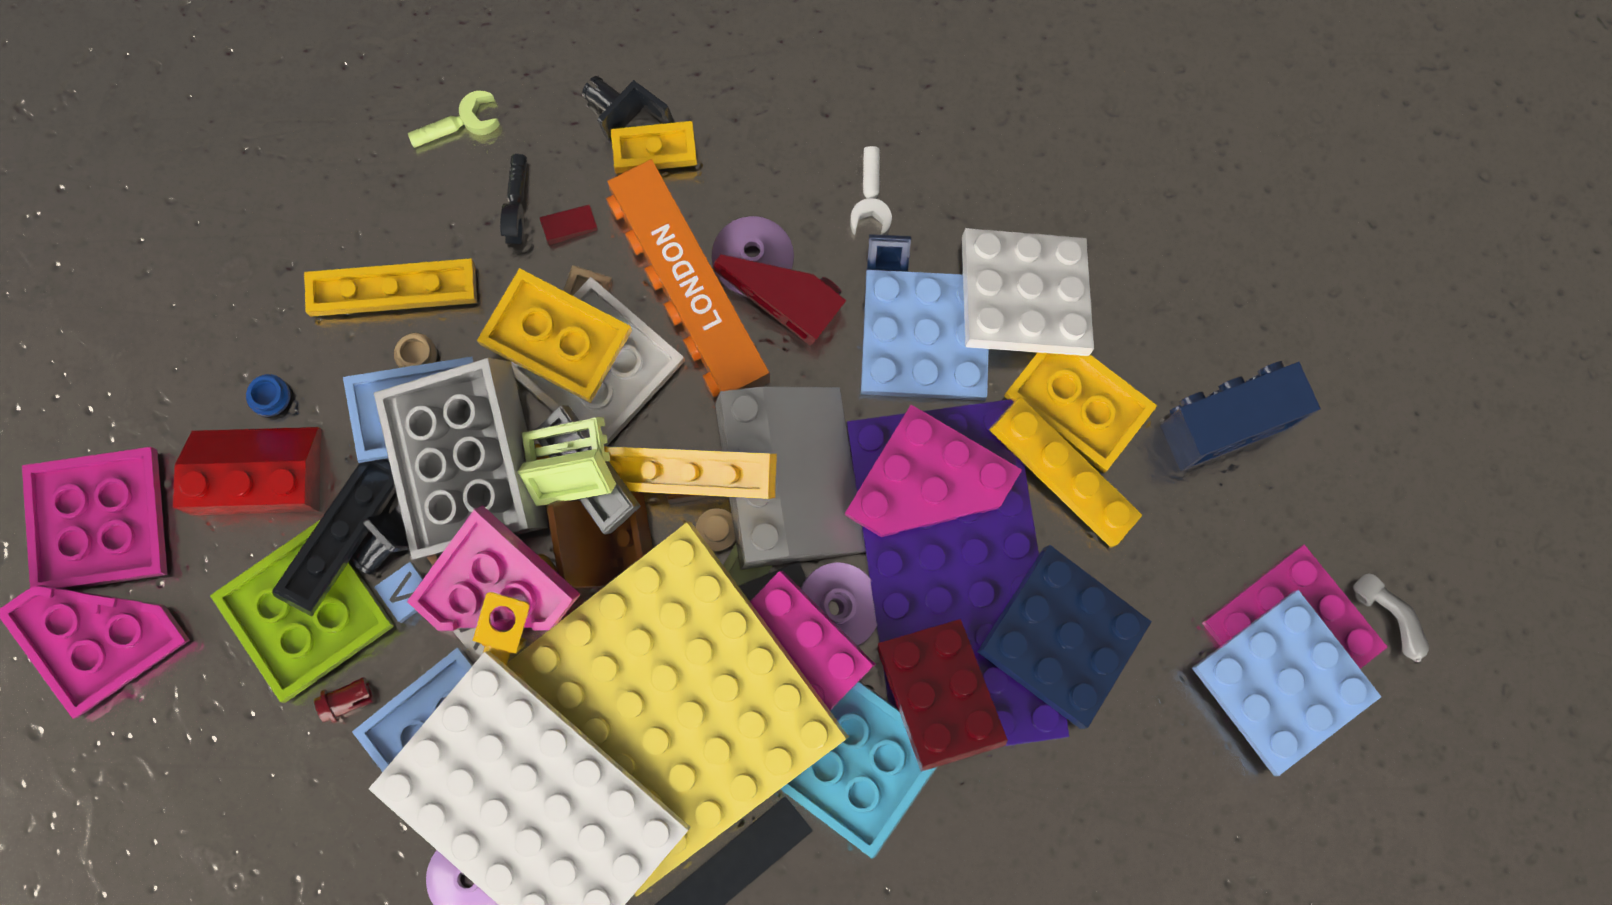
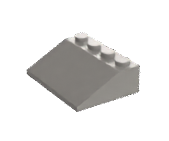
(457, 448)
(811, 474)

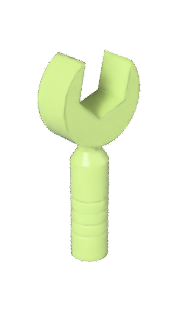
(451, 124)

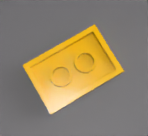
(554, 335)
(1083, 404)

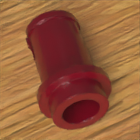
(343, 700)

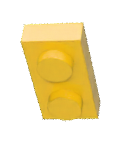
(666, 144)

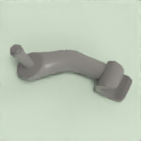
(1414, 642)

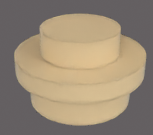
(414, 350)
(717, 529)

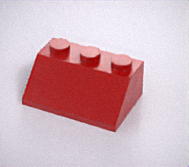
(249, 471)

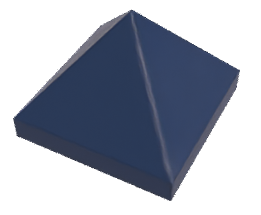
(888, 252)

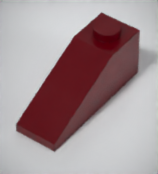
(788, 295)

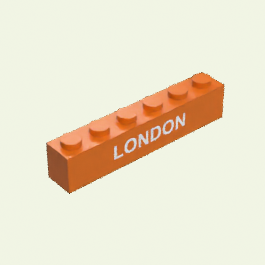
(687, 280)

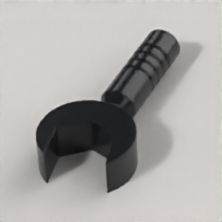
(512, 213)

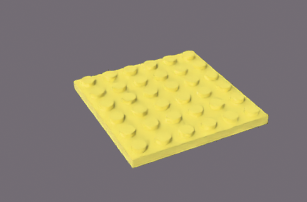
(683, 689)

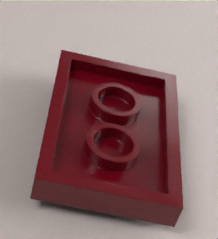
(941, 695)

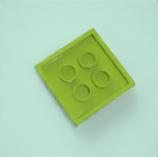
(287, 643)

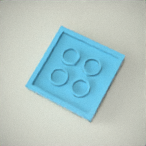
(866, 779)

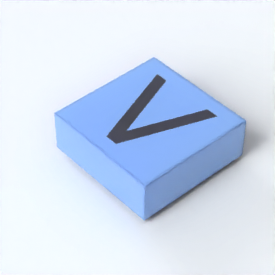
(397, 590)

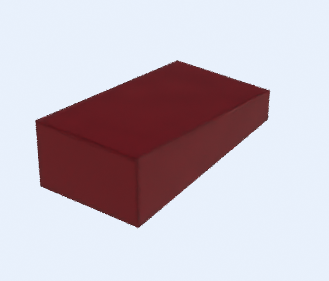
(568, 224)

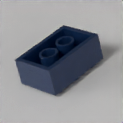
(1239, 414)

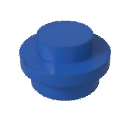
(268, 395)

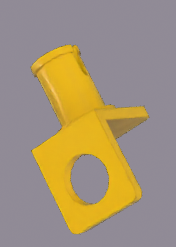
(496, 641)

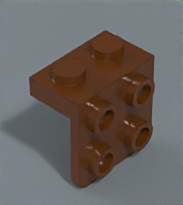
(587, 555)

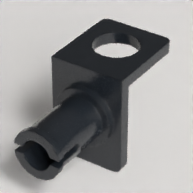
(623, 107)
(387, 537)

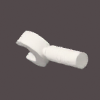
(871, 182)

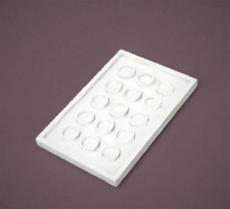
(526, 798)

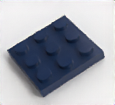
(1065, 637)

